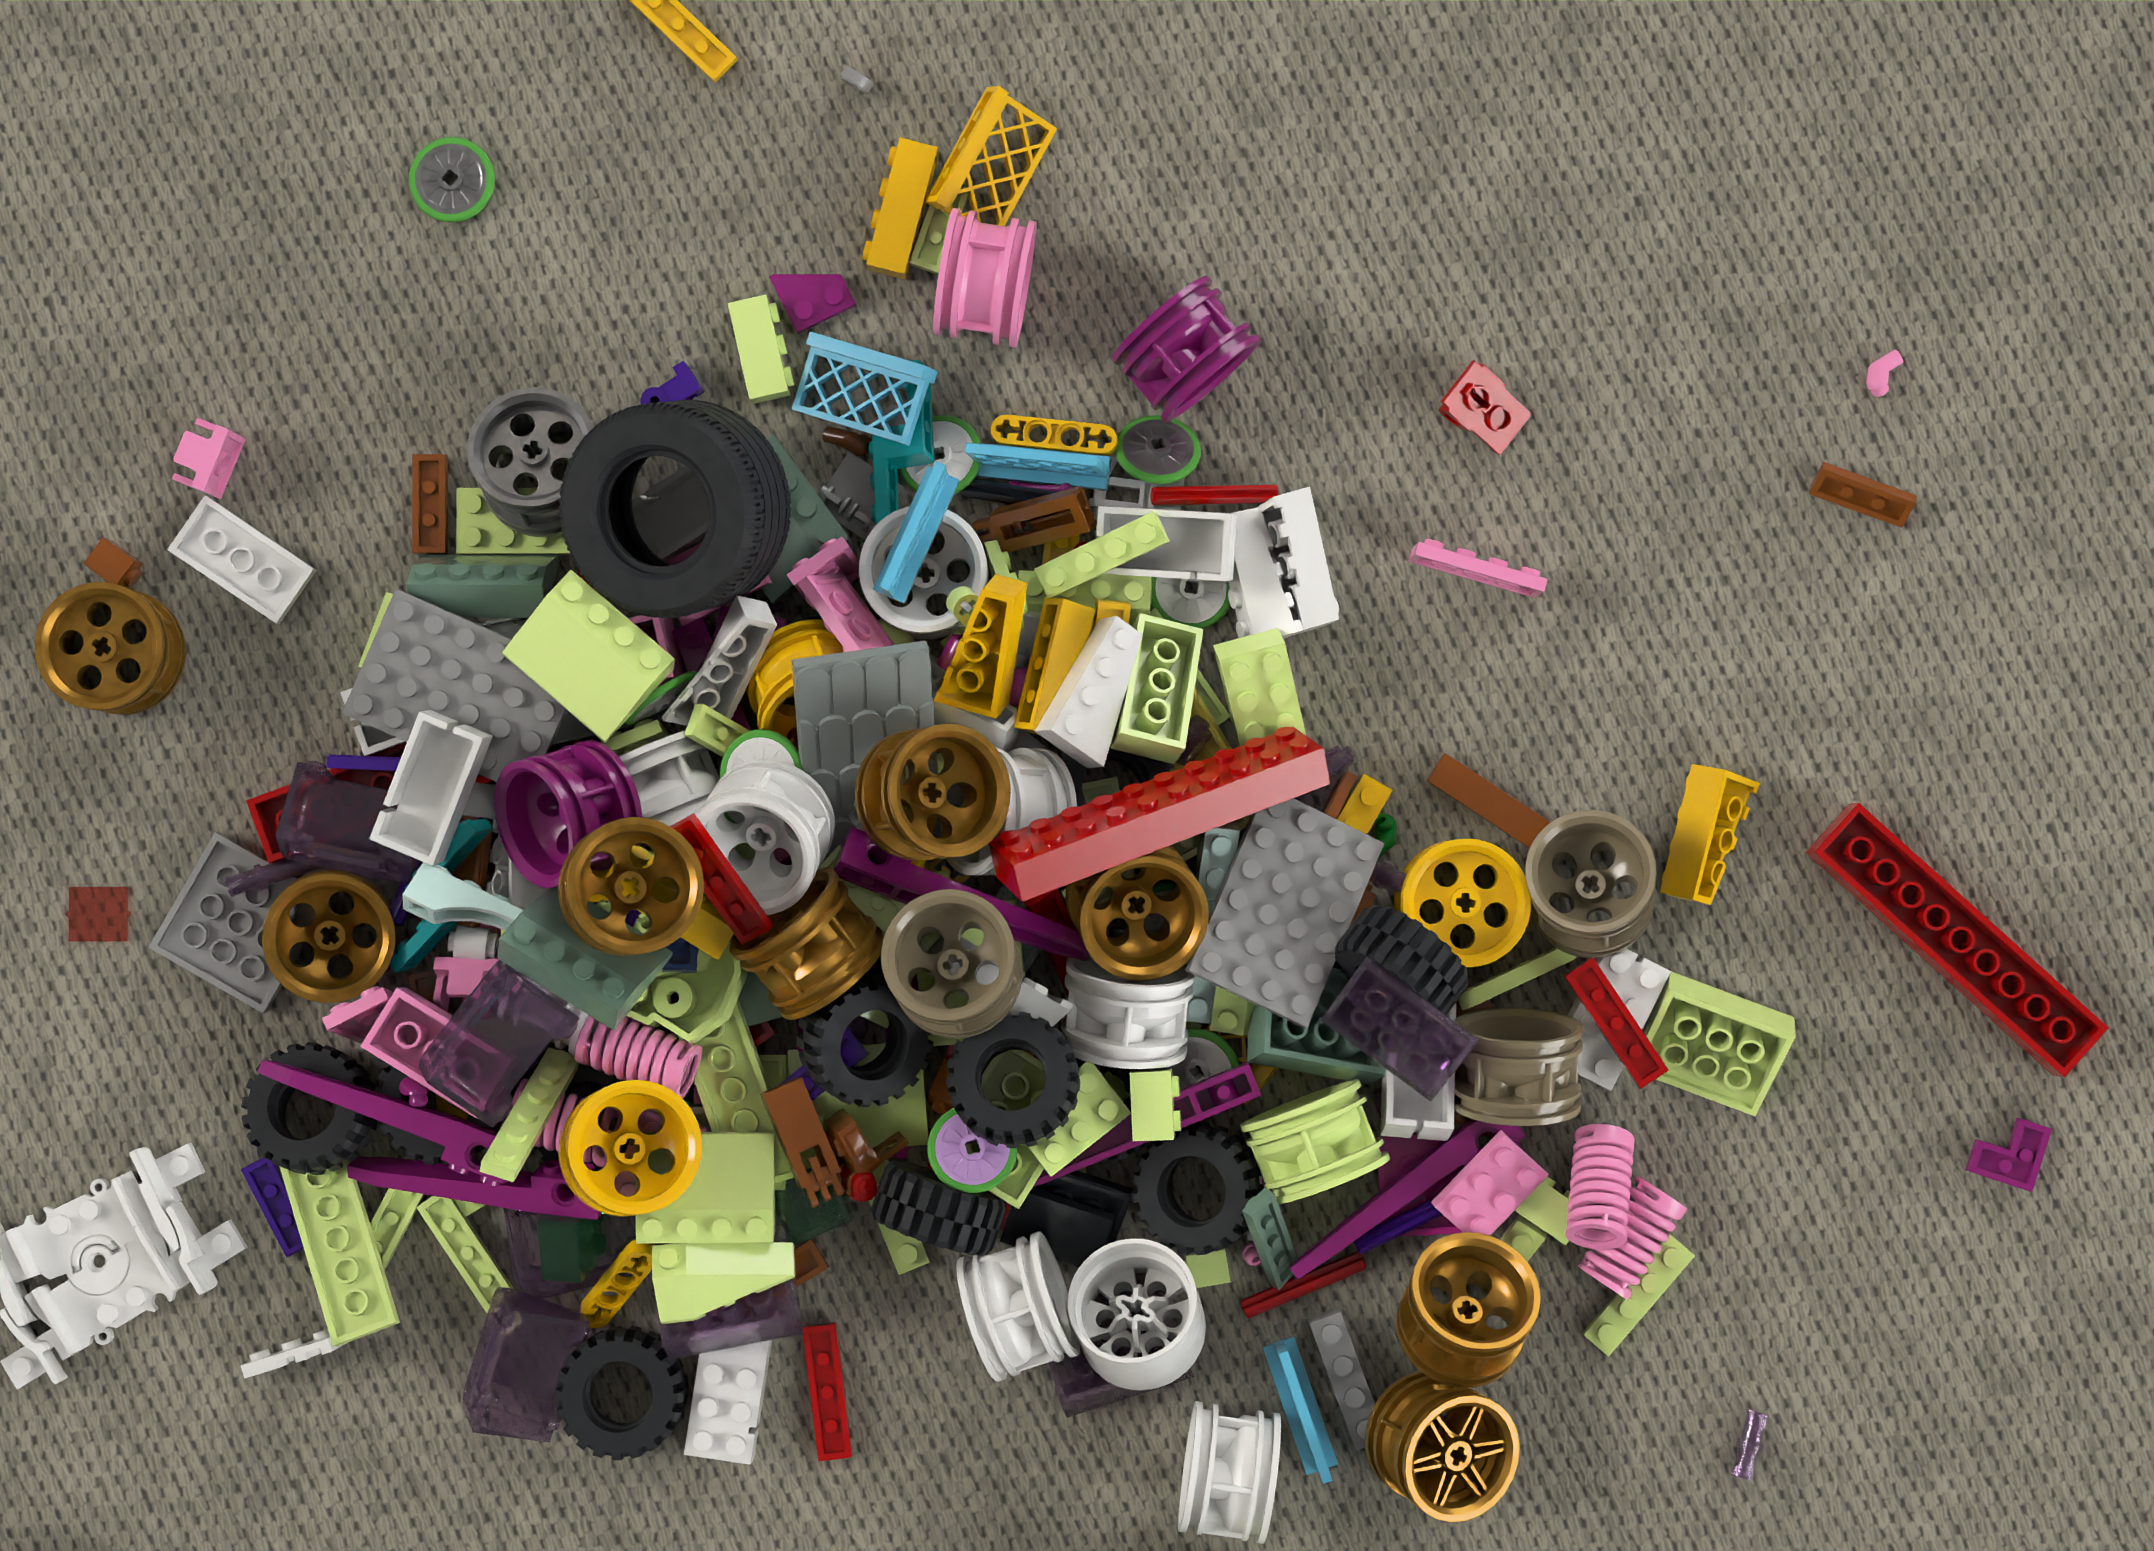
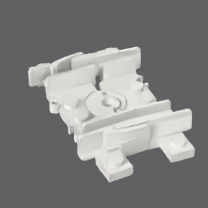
(146, 1248)

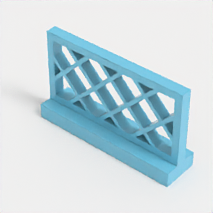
(869, 360)
(1041, 466)
(916, 533)
(1301, 1407)

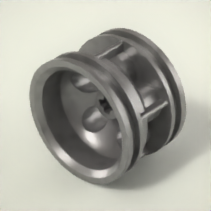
(499, 431)

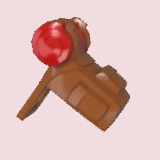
(858, 1156)

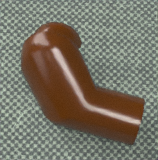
(848, 440)

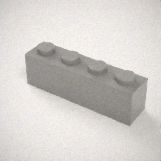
(1343, 1372)

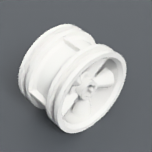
(1038, 790)

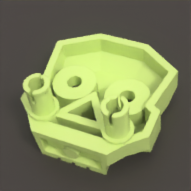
(704, 996)

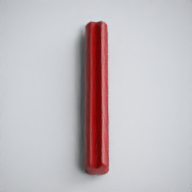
(1212, 494)
(1308, 1283)

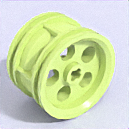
(1314, 1142)

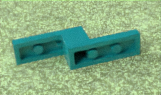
(892, 455)
(415, 949)

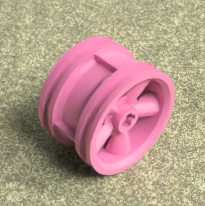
(984, 277)

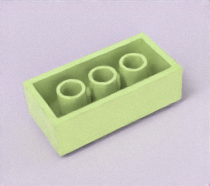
(1258, 685)
(1159, 690)

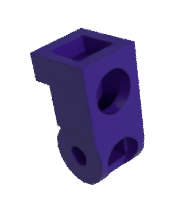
(681, 387)

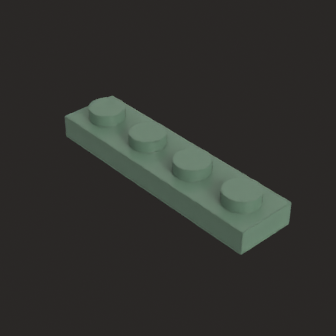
(1270, 1237)

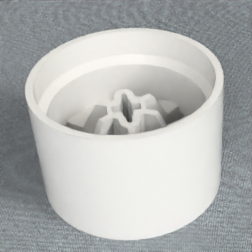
(1112, 1272)

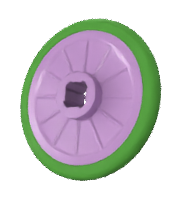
(964, 1171)

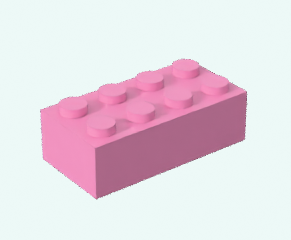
(405, 1032)

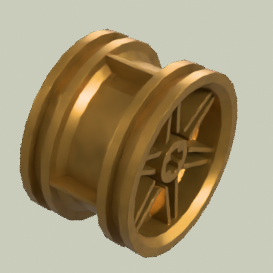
(1461, 1456)

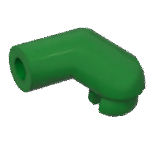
(1386, 831)

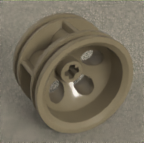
(1577, 839)
(951, 914)
(1520, 1067)

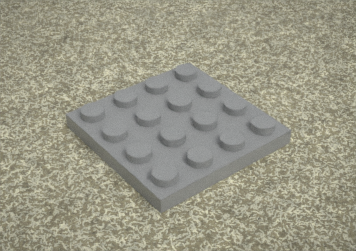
(222, 934)

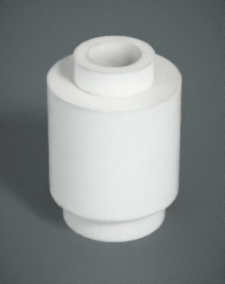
(473, 943)

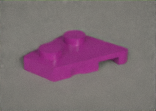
(812, 297)

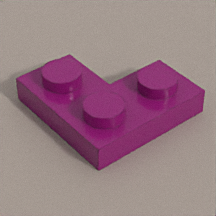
(2016, 1164)

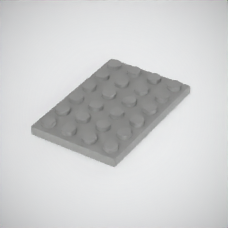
(455, 668)
(1285, 908)

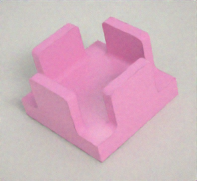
(210, 458)
(458, 978)

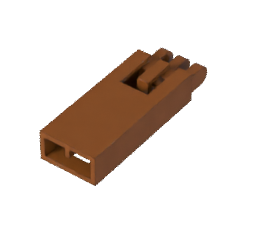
(1052, 516)
(798, 1130)

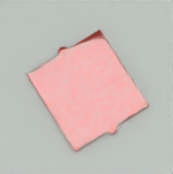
(98, 913)

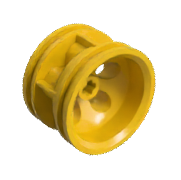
(774, 677)
(1507, 890)
(677, 1136)

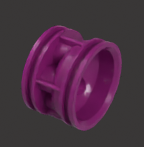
(1184, 349)
(556, 801)

